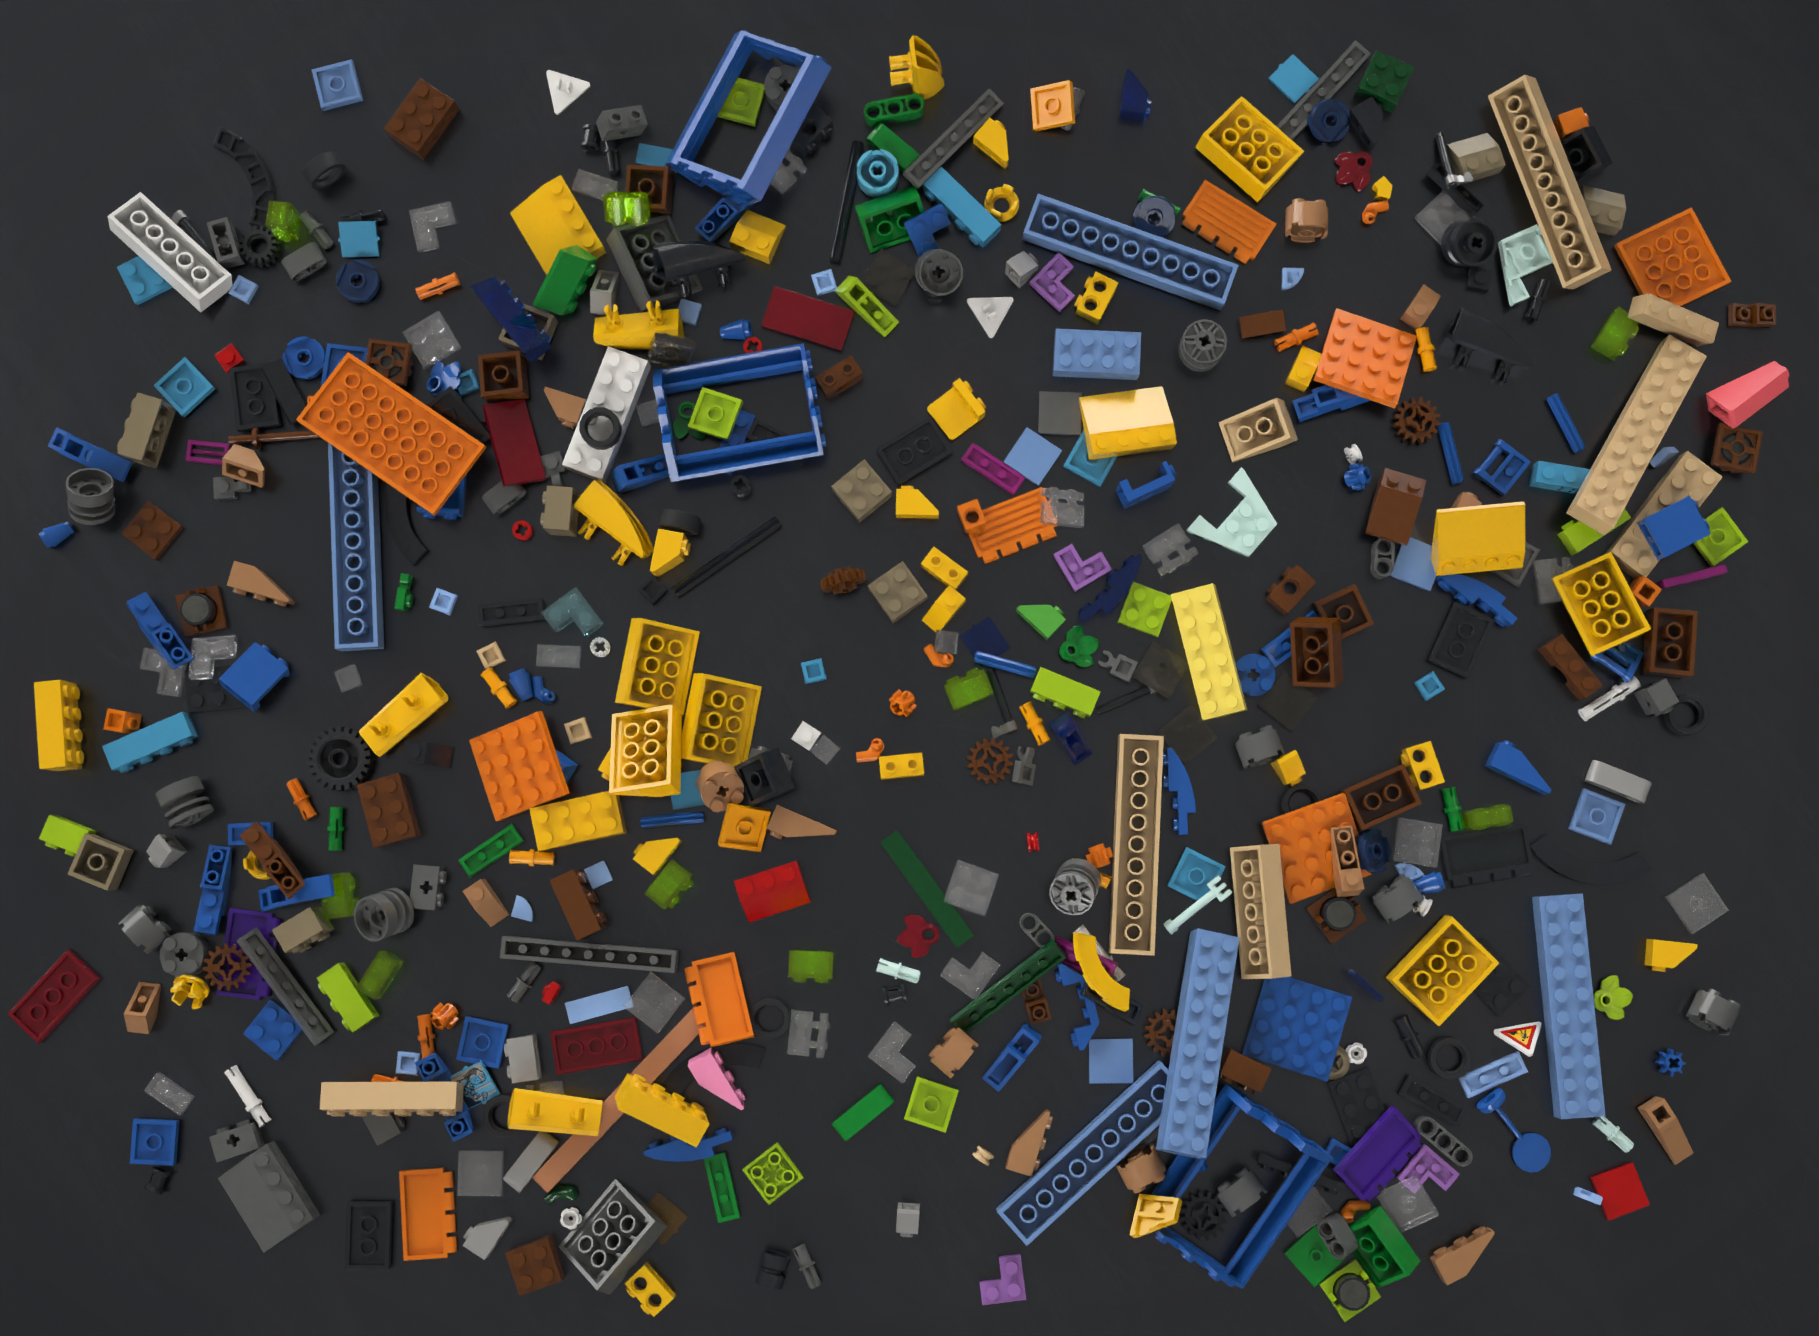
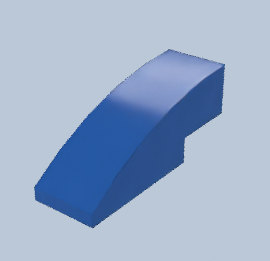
(1012, 1057)

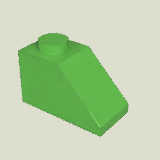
(1042, 618)

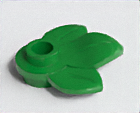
(681, 423)
(1082, 647)

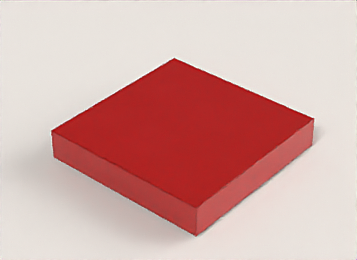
(1620, 1191)

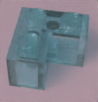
(572, 608)

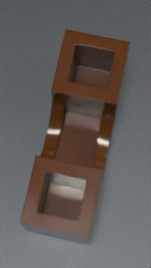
(1579, 676)

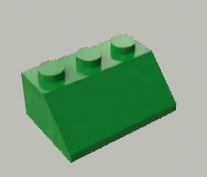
(884, 218)
(566, 280)
(1382, 1248)

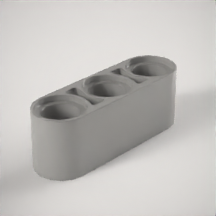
(1618, 781)
(531, 1160)

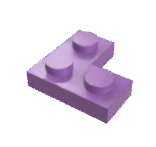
(1049, 283)
(1079, 572)
(1429, 1164)
(1009, 1287)

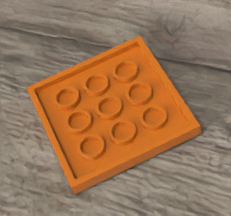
(1673, 260)
(1365, 358)
(519, 766)
(1307, 845)

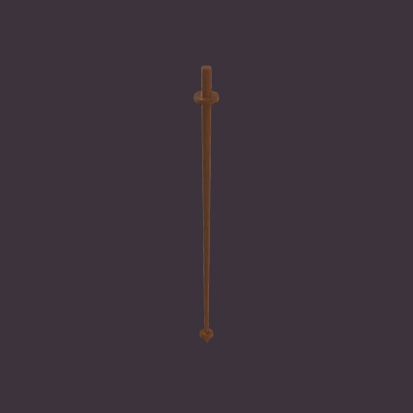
(257, 438)

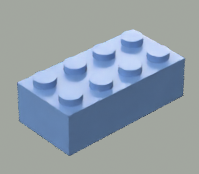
(1096, 354)

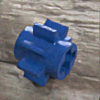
(1357, 476)
(1676, 1061)

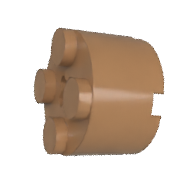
(1306, 220)
(719, 785)
(953, 1052)
(1141, 1168)

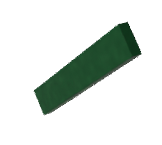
(926, 888)
(1008, 987)

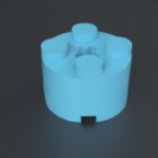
(877, 162)

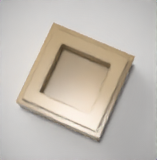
(491, 655)
(577, 730)

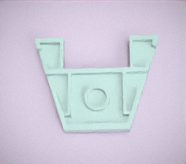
(1521, 256)
(1245, 525)

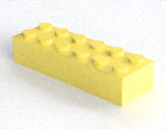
(1208, 652)

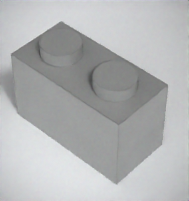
(523, 1058)

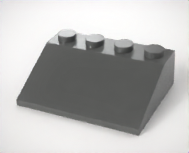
(634, 255)
(268, 1196)
(612, 1237)

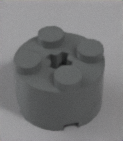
(778, 80)
(1259, 747)
(1397, 899)
(144, 928)
(173, 956)
(1713, 1012)
(1240, 1192)

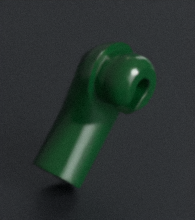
(561, 1191)

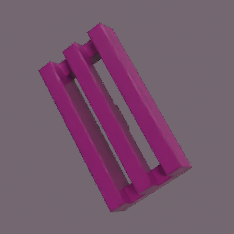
(205, 452)

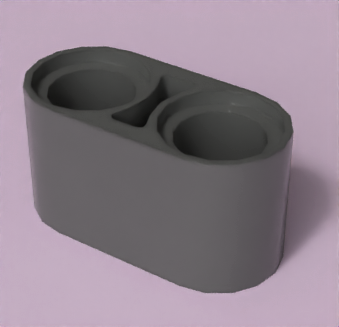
(304, 261)
(501, 498)
(1380, 557)
(1034, 932)
(1337, 1235)

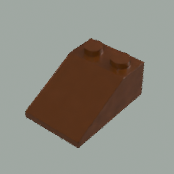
(1395, 506)

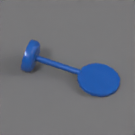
(1531, 1150)

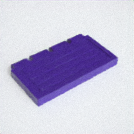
(238, 924)
(1377, 1154)

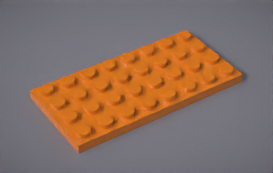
(391, 433)

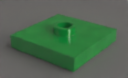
(1312, 1256)

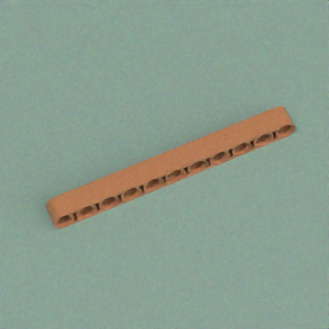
(650, 1069)

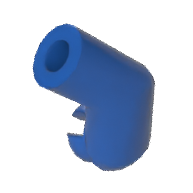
(540, 692)

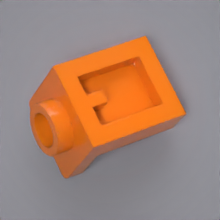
(122, 721)

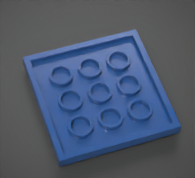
(1297, 1026)

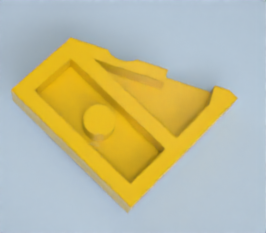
(1154, 1214)

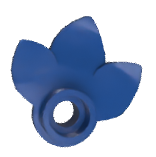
(443, 377)

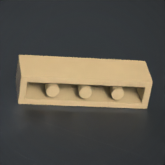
(1673, 320)

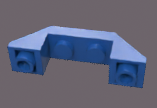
(1083, 1033)
(434, 1070)

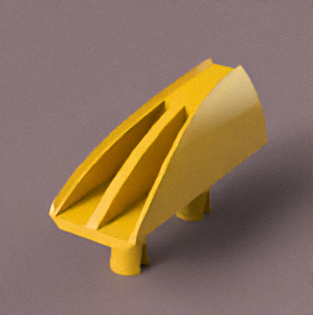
(923, 69)
(636, 329)
(612, 515)
(403, 714)
(553, 1113)

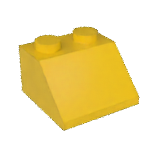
(757, 236)
(668, 551)

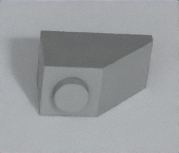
(1021, 268)
(604, 291)
(165, 850)
(907, 1219)
(485, 1236)

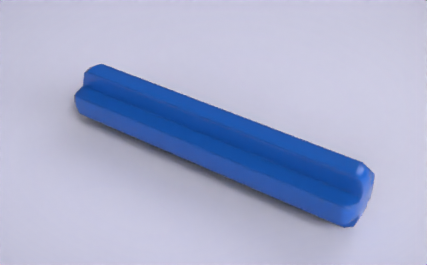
(1566, 423)
(1450, 453)
(1005, 664)
(672, 819)

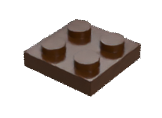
(152, 530)

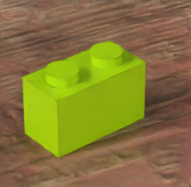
(64, 834)

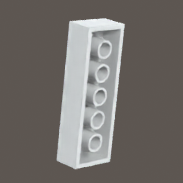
(170, 252)
(617, 389)

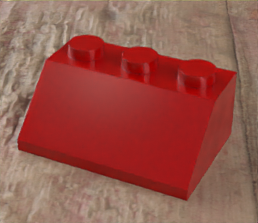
(772, 891)

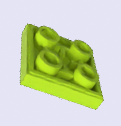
(773, 1173)

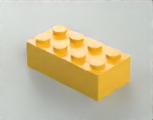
(58, 725)
(577, 820)
(661, 1109)

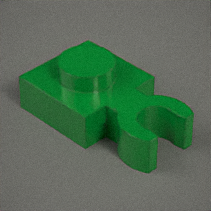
(404, 597)

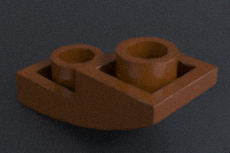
(1752, 315)
(1263, 324)
(1036, 1003)

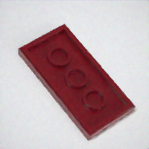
(808, 318)
(514, 442)
(54, 996)
(596, 1045)

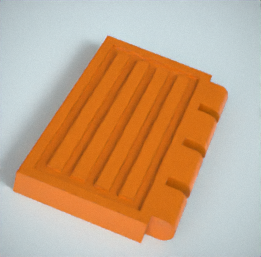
(1227, 220)
(1009, 524)
(721, 1000)
(425, 1213)

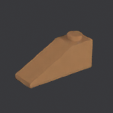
(791, 824)

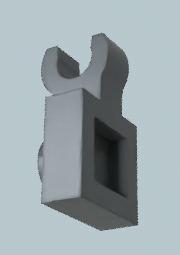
(553, 467)
(229, 487)
(1024, 769)

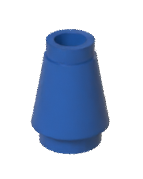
(736, 330)
(55, 534)
(521, 683)
(1430, 883)

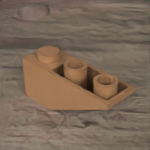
(253, 580)
(1345, 862)
(1666, 1128)
(1025, 1149)
(1459, 1258)

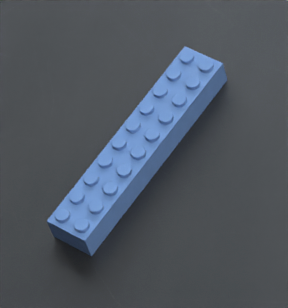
(1129, 252)
(355, 555)
(1568, 1006)
(1197, 1044)
(1087, 1156)

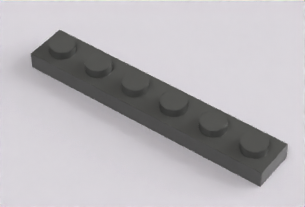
(1325, 88)
(953, 139)
(285, 986)

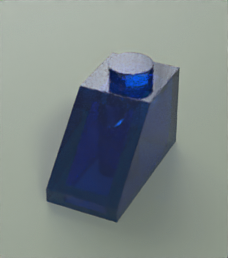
(1134, 98)
(1070, 738)

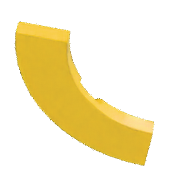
(1096, 975)

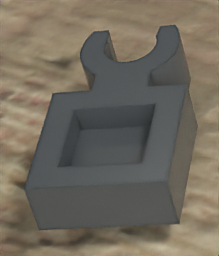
(1121, 667)

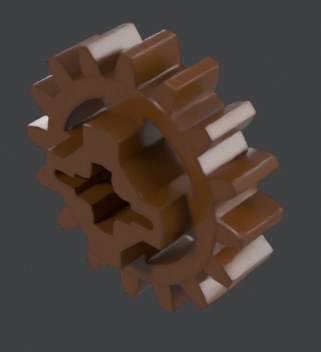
(1416, 412)
(843, 580)
(986, 746)
(227, 977)
(1156, 1034)

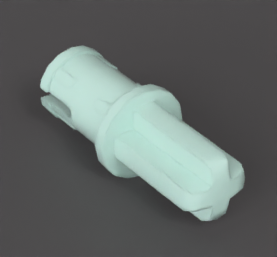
(898, 971)
(1613, 1133)

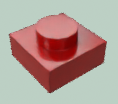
(229, 358)
(551, 991)

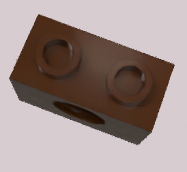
(839, 377)
(1299, 580)

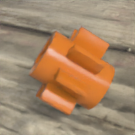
(902, 703)
(1099, 855)
(444, 1016)

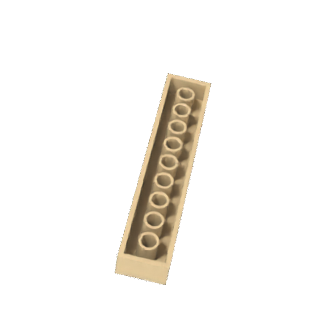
(1549, 182)
(1636, 435)
(1136, 844)

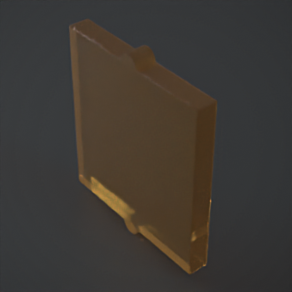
(669, 1214)

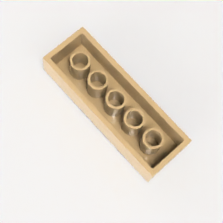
(1684, 478)
(1260, 912)
(391, 1097)

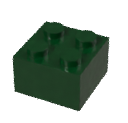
(1384, 80)

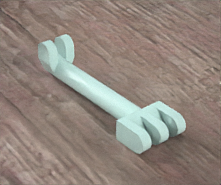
(1172, 925)

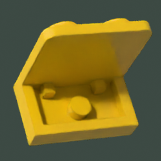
(957, 410)

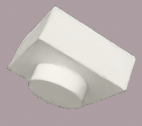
(806, 736)

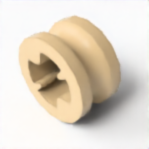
(983, 1155)

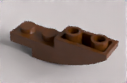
(273, 859)

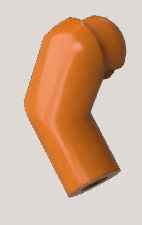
(1372, 209)
(938, 659)
(872, 753)
(1352, 1207)

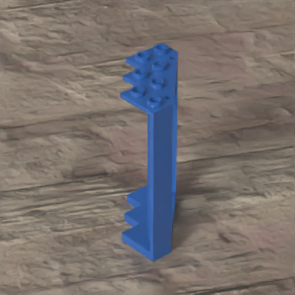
(778, 136)
(727, 371)
(1275, 1215)

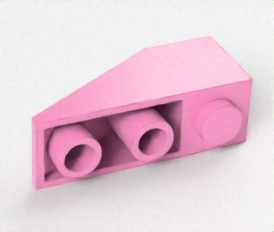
(712, 1076)

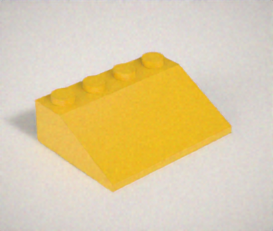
(1249, 149)
(555, 221)
(1127, 423)
(1479, 538)
(1601, 604)
(657, 665)
(719, 720)
(646, 752)
(1442, 970)

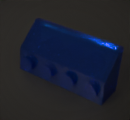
(512, 318)

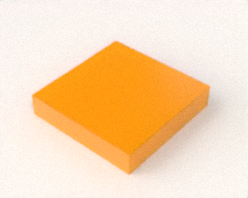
(1052, 105)
(744, 827)

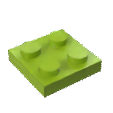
(743, 102)
(715, 414)
(1723, 540)
(1145, 609)
(931, 1104)

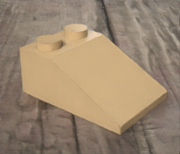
(1258, 430)

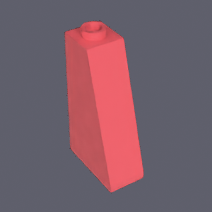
(1747, 394)

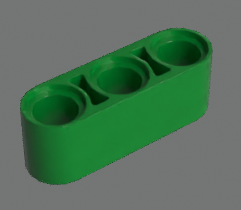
(902, 103)
(885, 139)
(862, 1112)

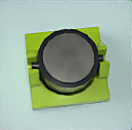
(1350, 1290)

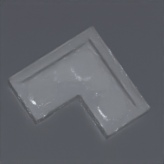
(425, 222)
(206, 651)
(170, 680)
(971, 980)
(887, 1053)

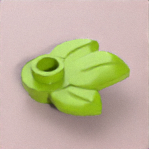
(1614, 996)

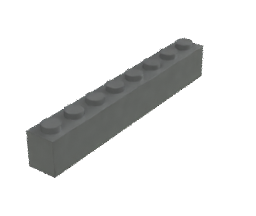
(589, 954)

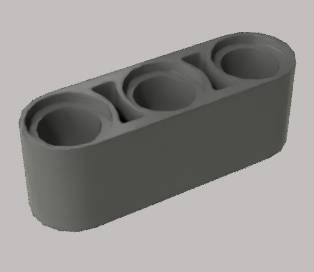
(1452, 1146)

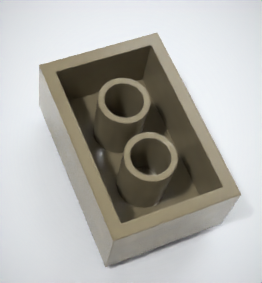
(146, 430)

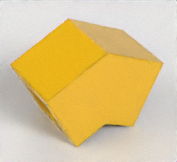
(1382, 189)

